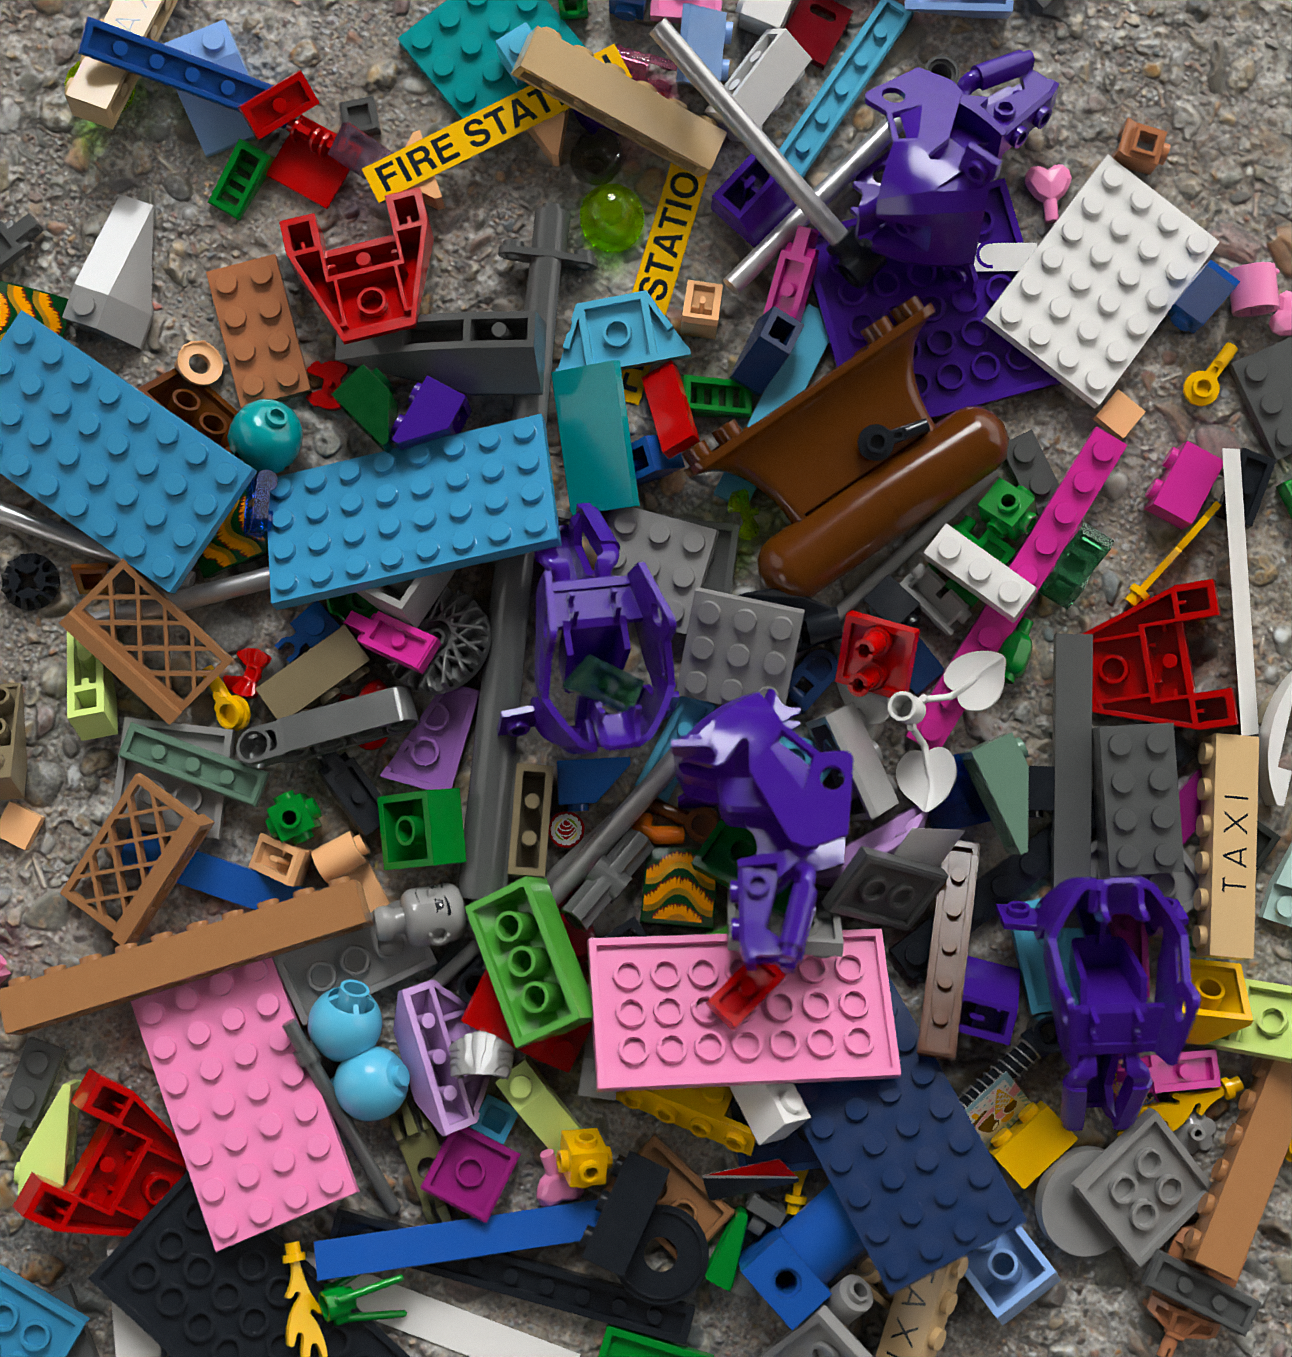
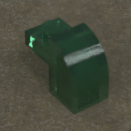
(1075, 565)

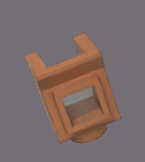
(1141, 147)

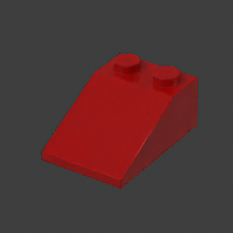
(486, 1015)

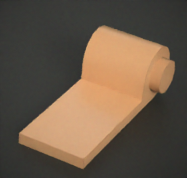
(348, 858)

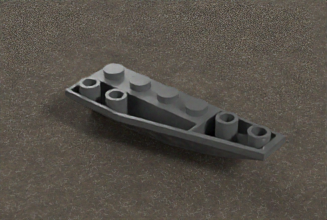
(462, 350)

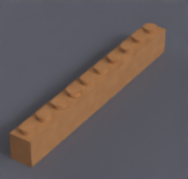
(184, 957)

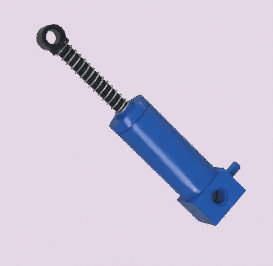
(821, 1235)

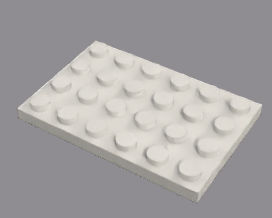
(1100, 281)

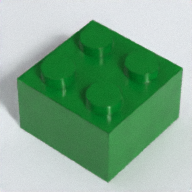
(421, 828)

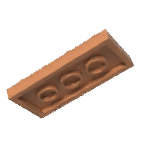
(259, 330)

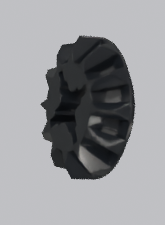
(47, 581)

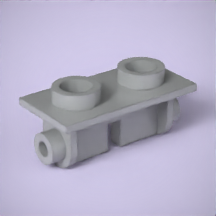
(945, 611)

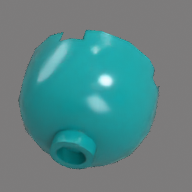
(266, 435)

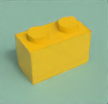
(1031, 1143)

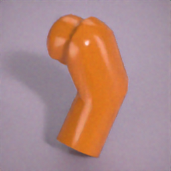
(659, 834)

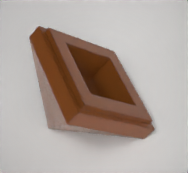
(89, 575)

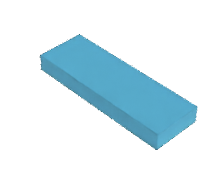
(681, 722)

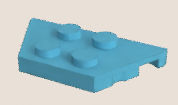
(621, 329)

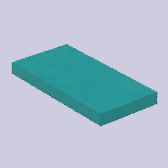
(595, 436)

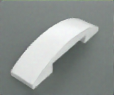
(1272, 779)

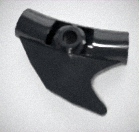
(820, 621)

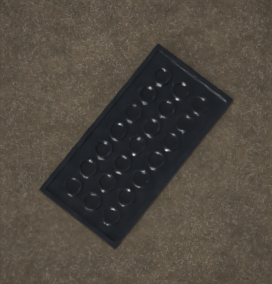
(218, 1300)

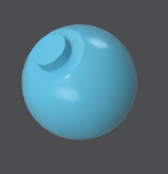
(345, 1021)
(371, 1084)

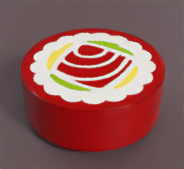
(566, 829)

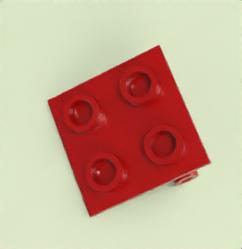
(305, 162)

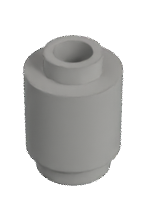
(849, 1299)

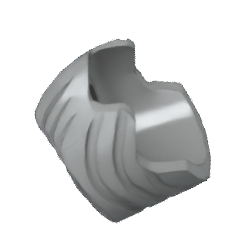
(481, 1055)

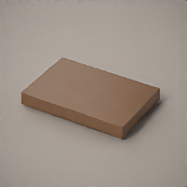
(684, 1190)

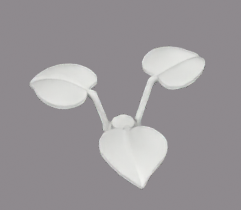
(931, 774)

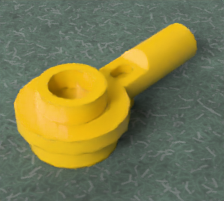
(1202, 386)
(231, 710)

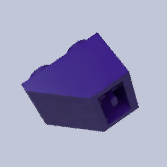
(751, 201)
(433, 414)
(989, 1000)

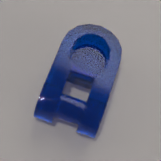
(257, 515)

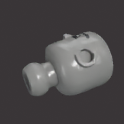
(425, 916)

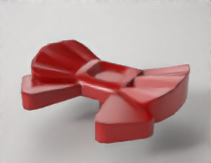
(332, 373)
(245, 685)

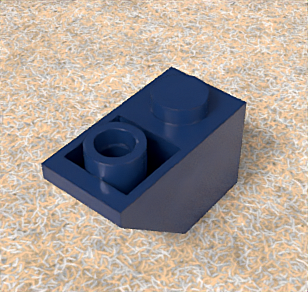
(766, 350)

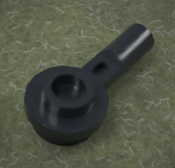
(877, 441)

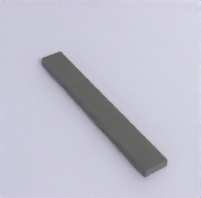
(1072, 760)

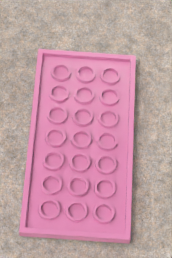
(815, 1027)
(241, 1103)

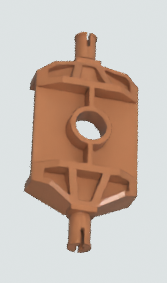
(1176, 1318)

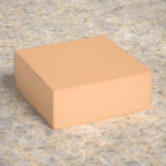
(1119, 415)
(20, 825)

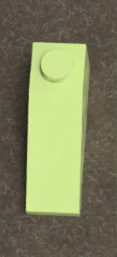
(89, 693)
(537, 1103)
(54, 1142)

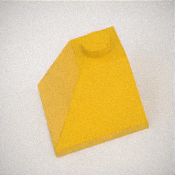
(1223, 1000)

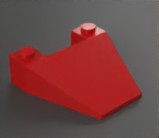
(369, 284)
(1146, 662)
(120, 1173)

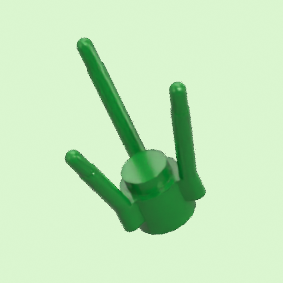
(338, 1301)

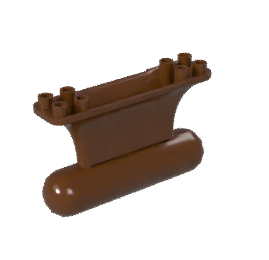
(811, 459)

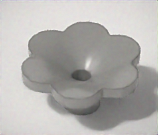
(1187, 1130)

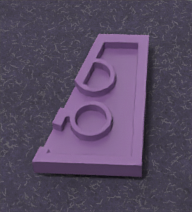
(436, 746)

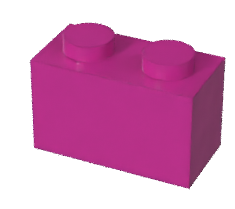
(1183, 485)

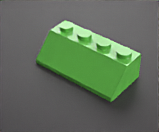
(530, 961)

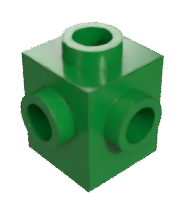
(1008, 510)
(306, 822)

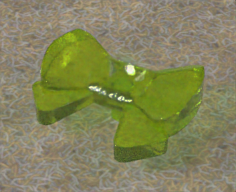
(740, 503)

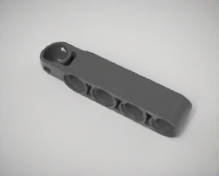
(329, 728)

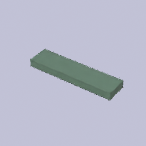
(193, 764)

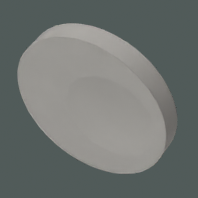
(1063, 1213)

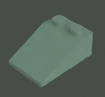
(1002, 784)

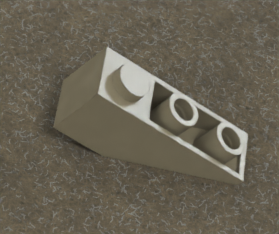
(12, 742)

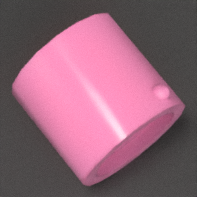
(1257, 289)

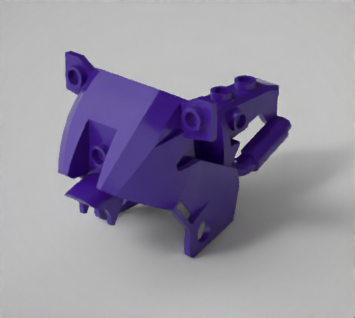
(943, 168)
(593, 619)
(765, 787)
(1111, 990)

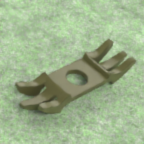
(414, 1149)

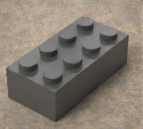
(1136, 800)

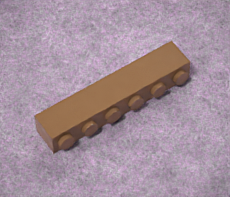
(1244, 1172)

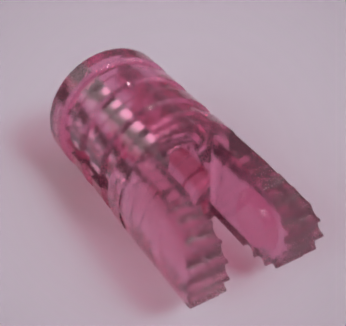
(639, 63)

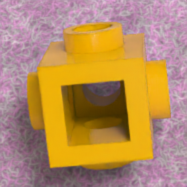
(583, 1157)

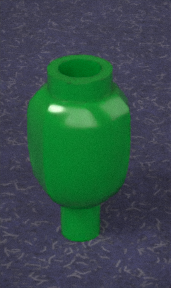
(1017, 650)

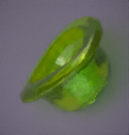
(612, 218)

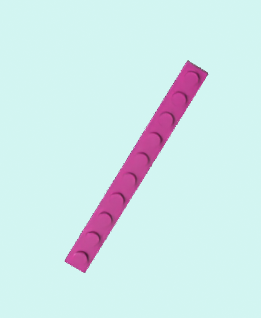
(1033, 564)

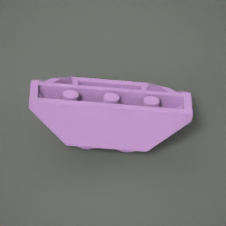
(883, 837)
(424, 1029)

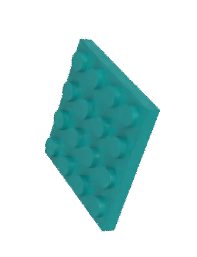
(459, 48)

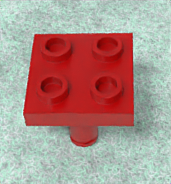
(876, 655)

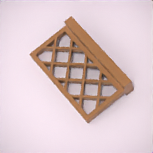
(124, 663)
(156, 883)

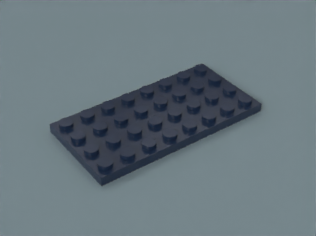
(908, 1164)

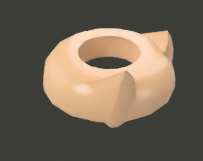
(208, 354)

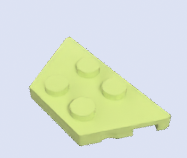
(1271, 1026)

